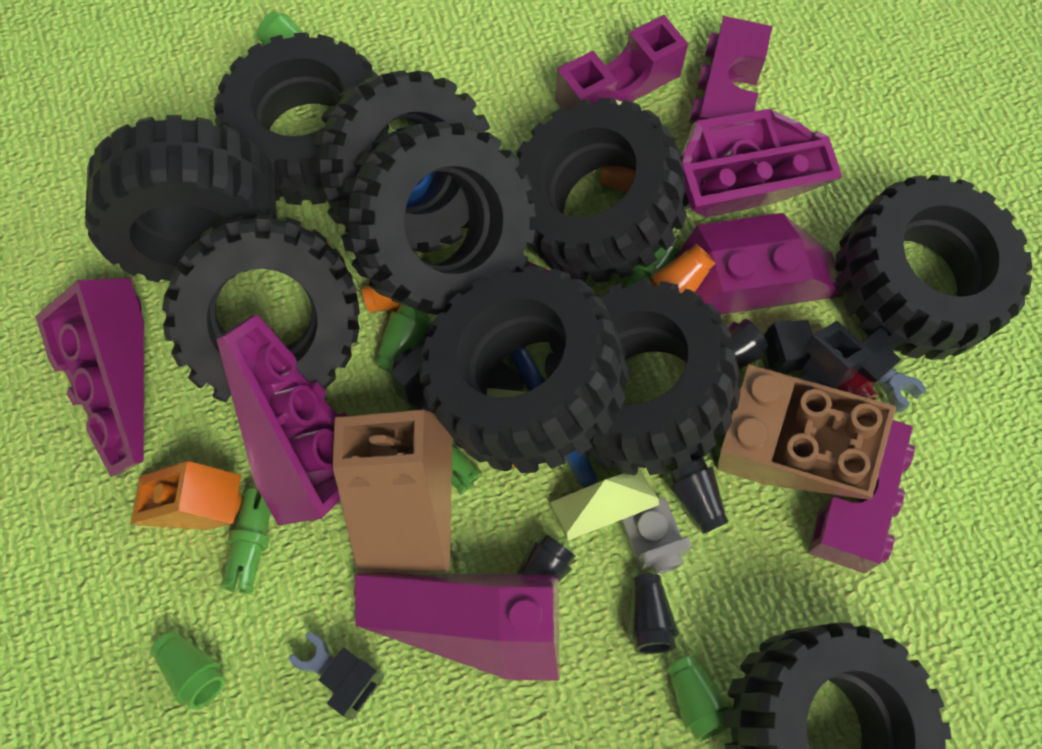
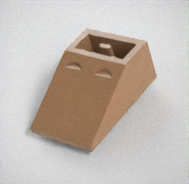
(805, 436)
(395, 490)

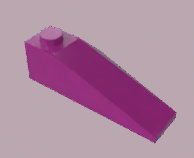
(99, 343)
(281, 423)
(479, 620)

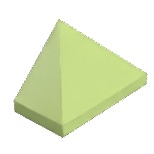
(603, 504)

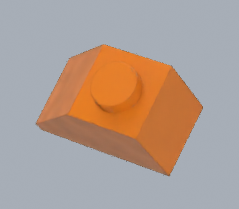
(187, 497)

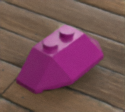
(753, 162)
(762, 264)

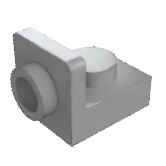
(655, 539)

